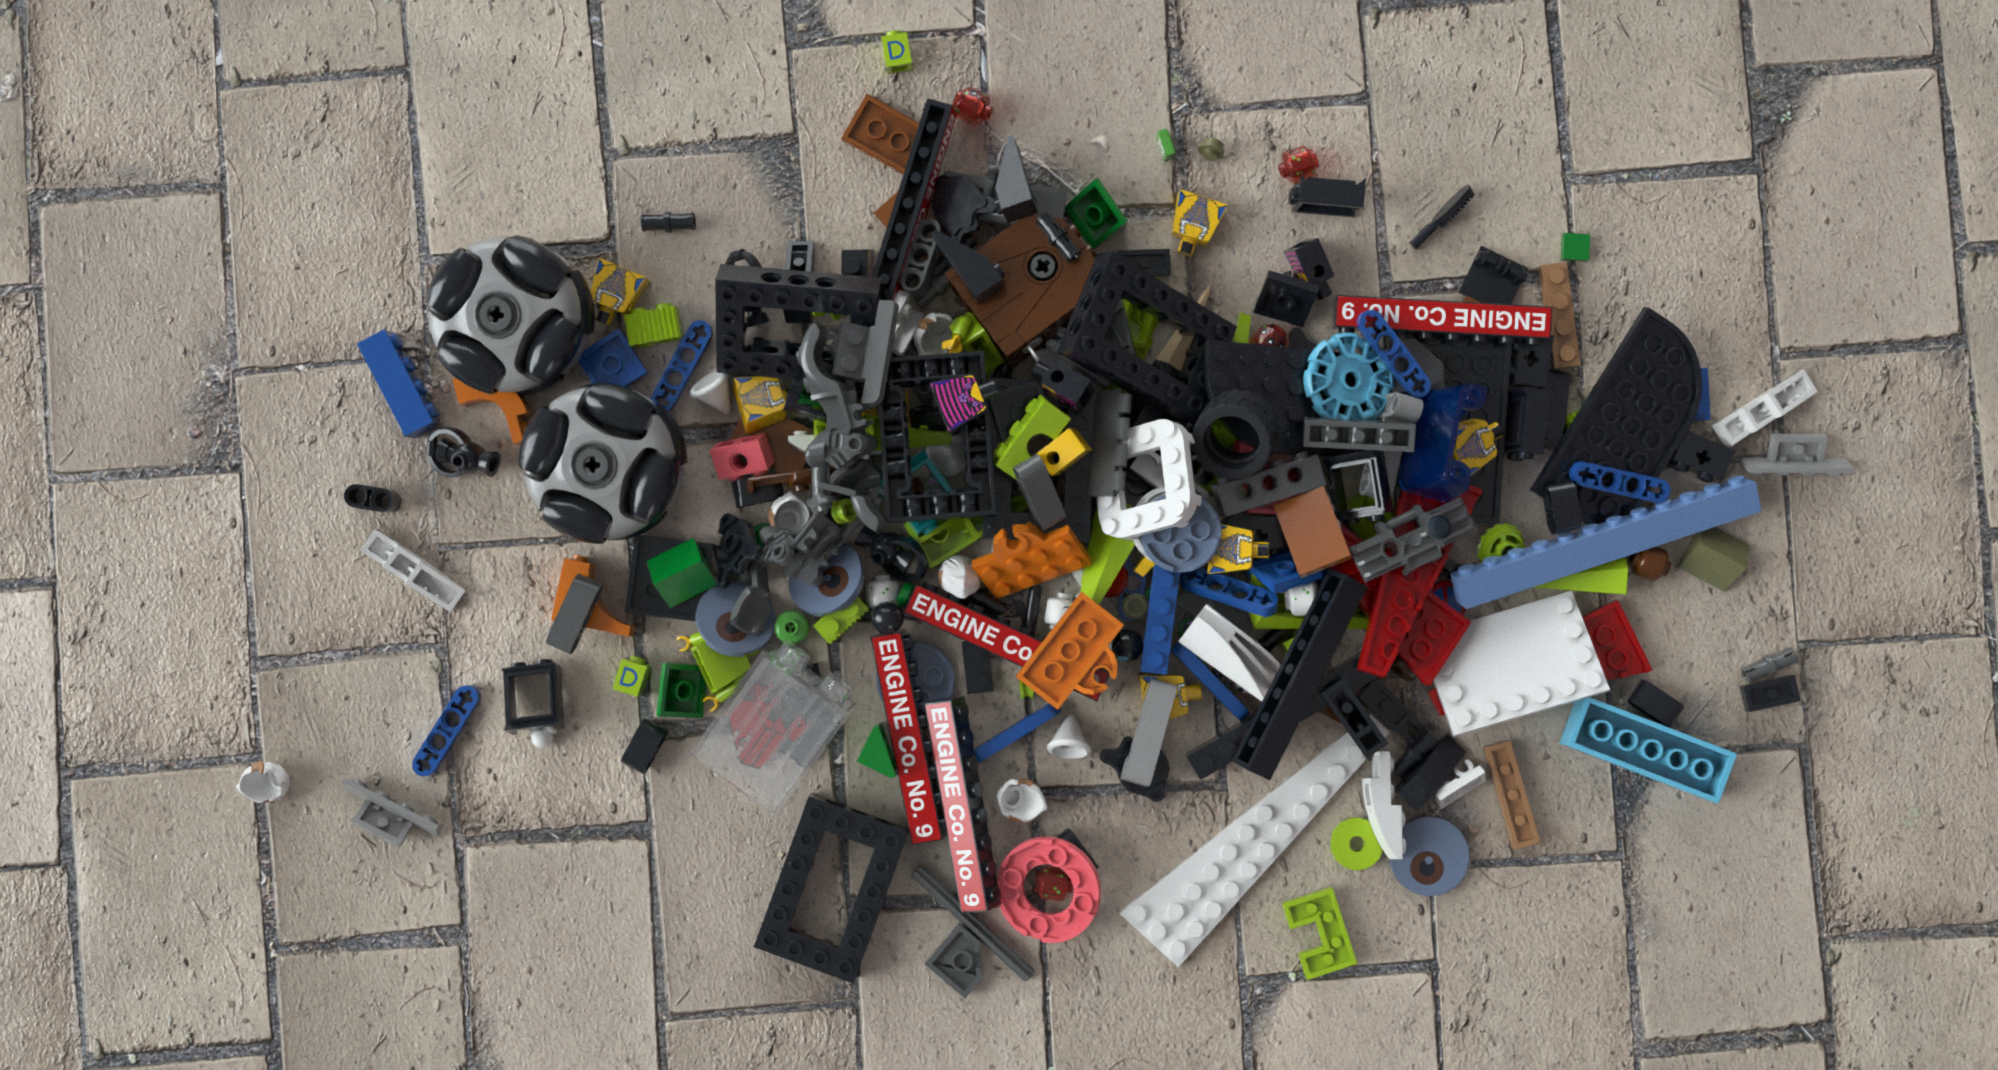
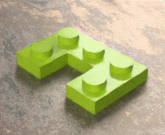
(1336, 947)

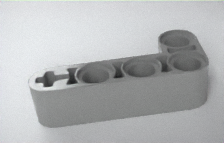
(1398, 409)
(1149, 733)

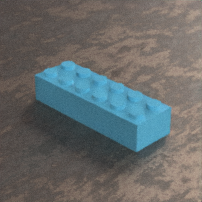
(1648, 749)

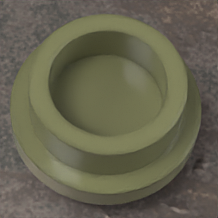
(1211, 149)
(1135, 606)

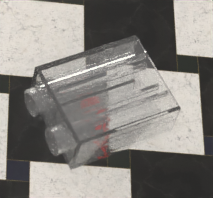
(775, 726)

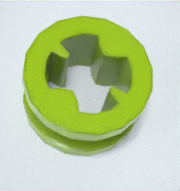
(843, 511)
(1025, 691)

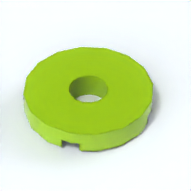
(1340, 846)

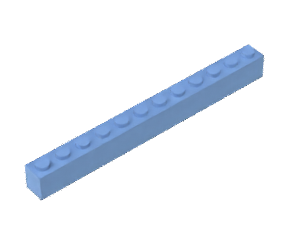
(1605, 541)

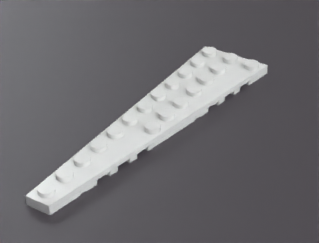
(1212, 880)

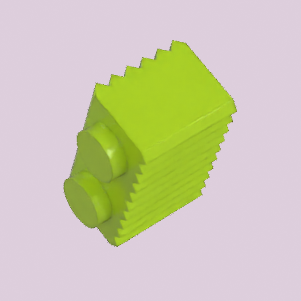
(653, 326)
(835, 624)

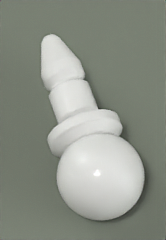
(544, 738)

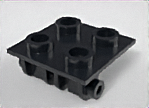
(1493, 278)

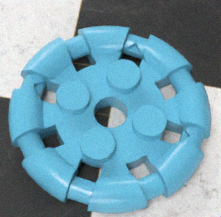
(1334, 382)

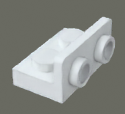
(906, 323)

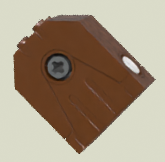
(1037, 290)

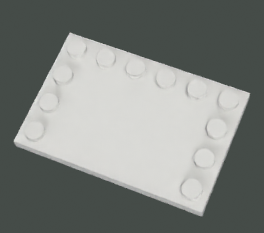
(1519, 665)

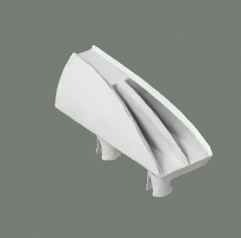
(1231, 652)

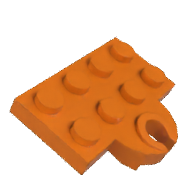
(1030, 558)
(1073, 653)

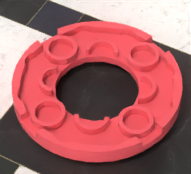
(1033, 922)

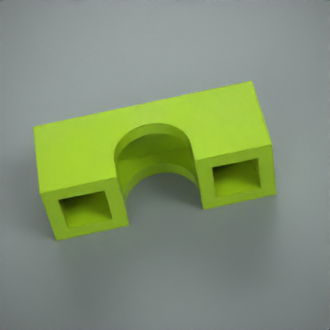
(1041, 418)

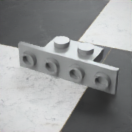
(1797, 455)
(385, 817)

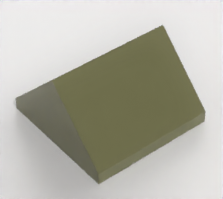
(1715, 558)

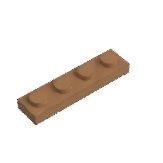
(1557, 294)
(1511, 794)

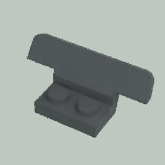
(866, 352)

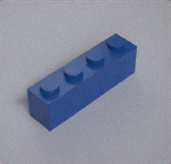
(398, 383)
(1160, 621)

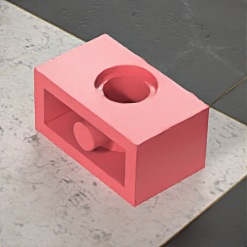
(755, 449)

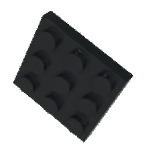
(642, 594)

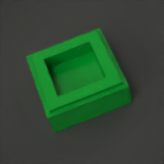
(1575, 247)

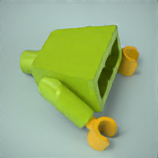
(972, 337)
(720, 671)

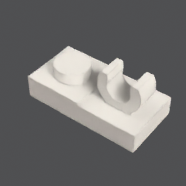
(1461, 785)

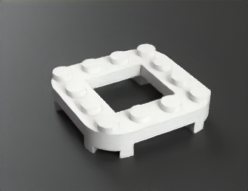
(1178, 480)

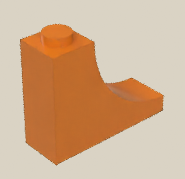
(601, 617)

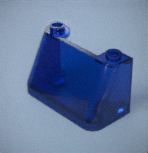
(1430, 467)

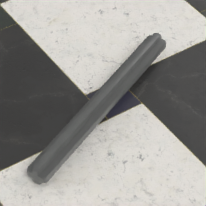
(973, 923)

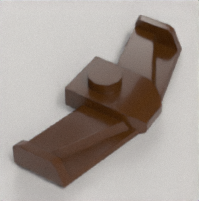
(798, 480)

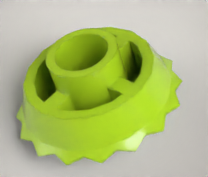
(1499, 541)

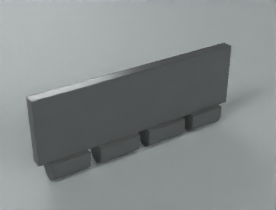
(1107, 452)

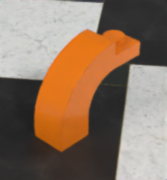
(512, 404)

